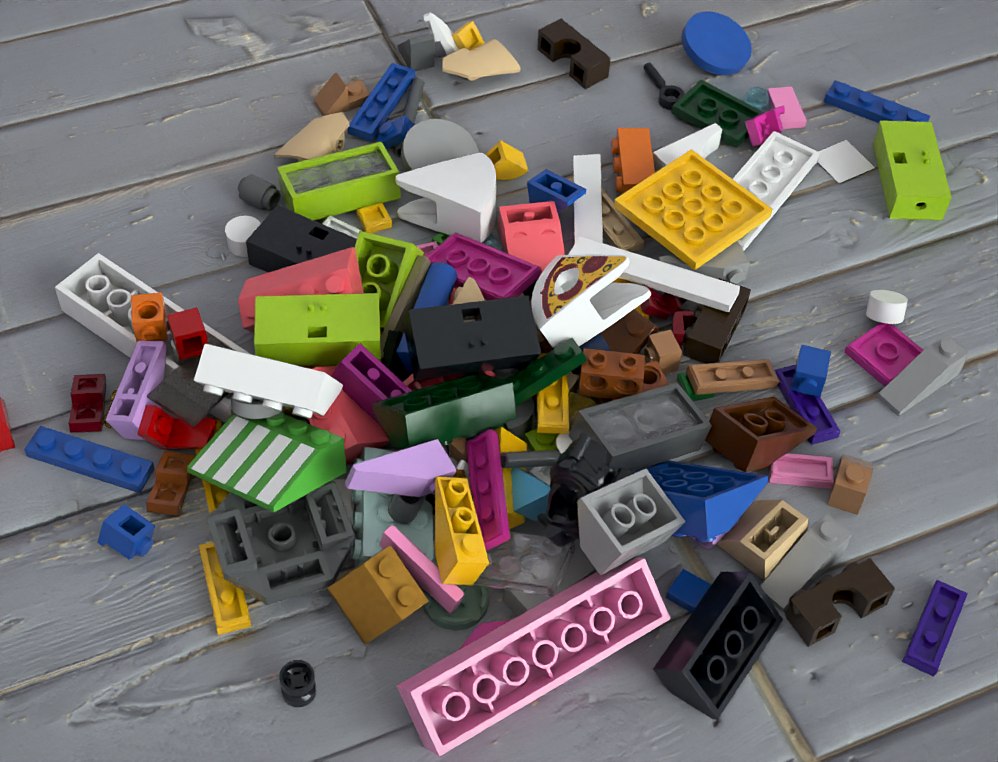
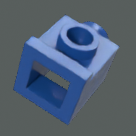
(127, 533)

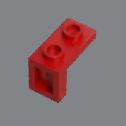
(173, 433)

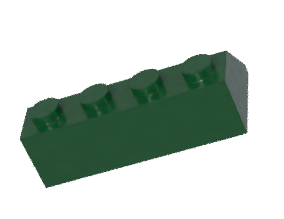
(447, 410)

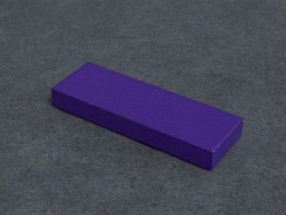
(808, 406)
(935, 628)

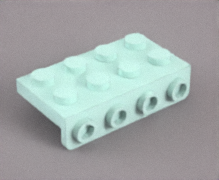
(373, 519)

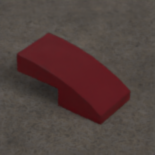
(87, 403)

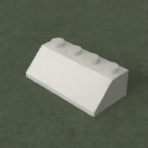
(266, 380)

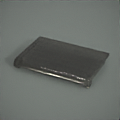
(183, 395)

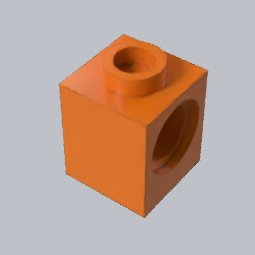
(149, 317)

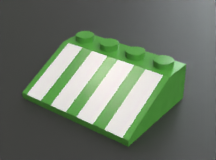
(270, 459)

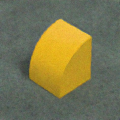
(507, 161)

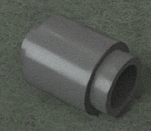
(258, 192)

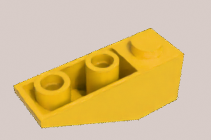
(458, 536)

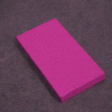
(494, 271)

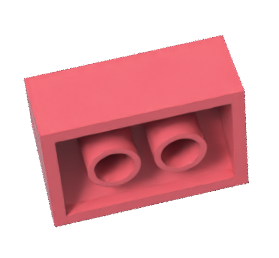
(350, 422)

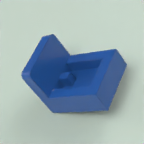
(394, 131)

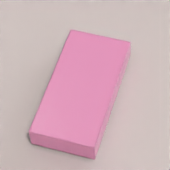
(793, 115)
(802, 471)

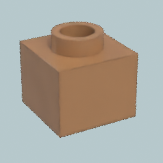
(663, 349)

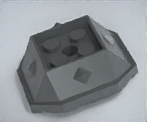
(274, 571)

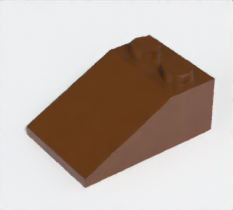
(756, 432)

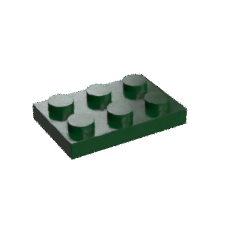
(710, 105)

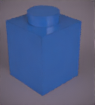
(810, 370)

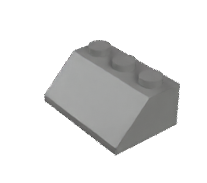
(625, 520)

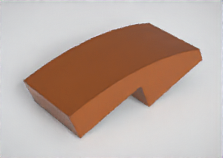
(171, 484)

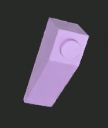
(140, 378)
(403, 472)

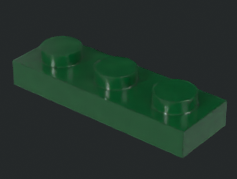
(546, 370)

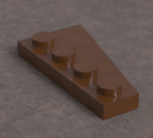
(629, 333)

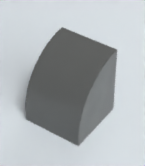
(524, 419)

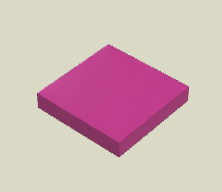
(883, 352)

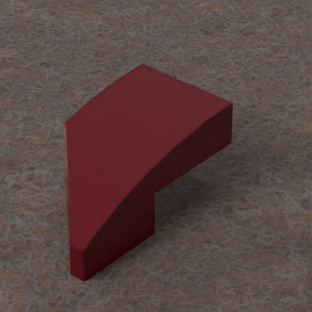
(681, 320)

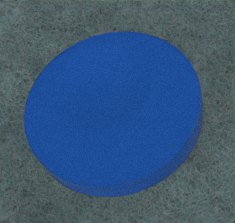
(716, 43)

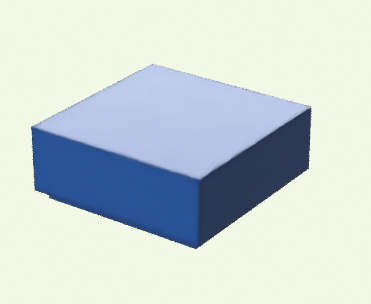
(687, 590)

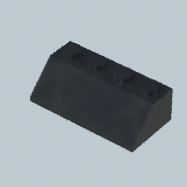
(719, 643)

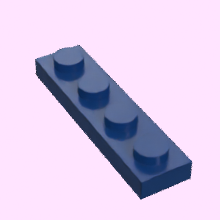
(381, 102)
(870, 105)
(89, 459)

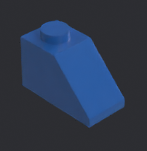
(552, 187)

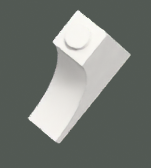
(701, 142)

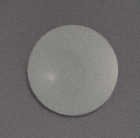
(435, 142)

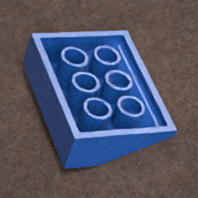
(706, 496)

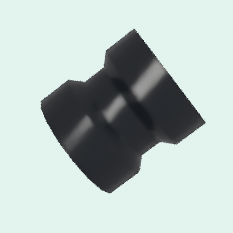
(297, 675)

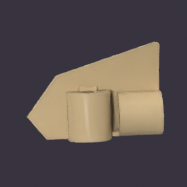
(481, 61)
(317, 139)

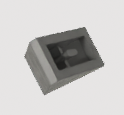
(418, 52)

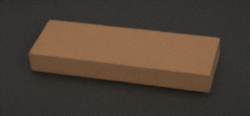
(732, 376)

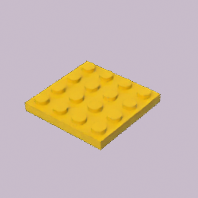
(693, 209)

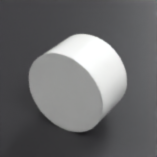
(237, 233)
(886, 306)

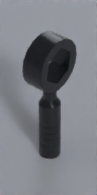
(669, 90)

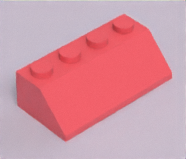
(320, 276)

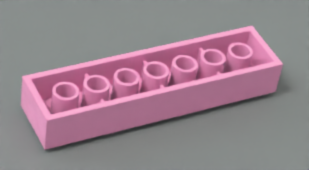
(532, 655)

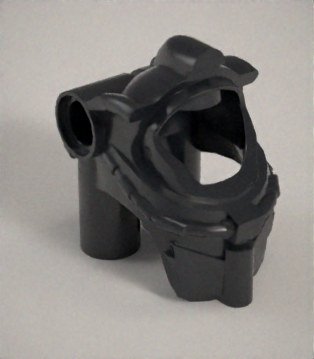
(583, 469)

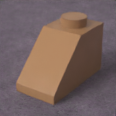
(850, 484)

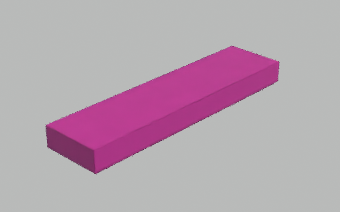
(488, 488)

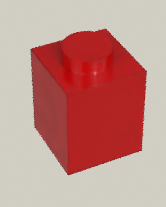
(187, 333)

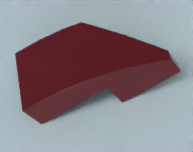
(661, 305)

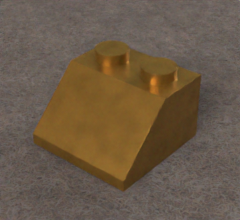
(377, 594)

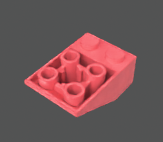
(531, 232)

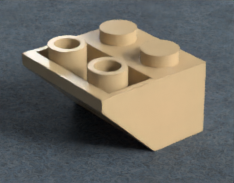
(764, 535)

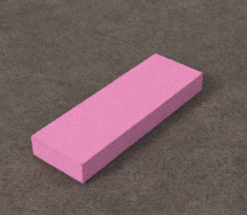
(422, 569)

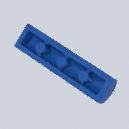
(434, 292)

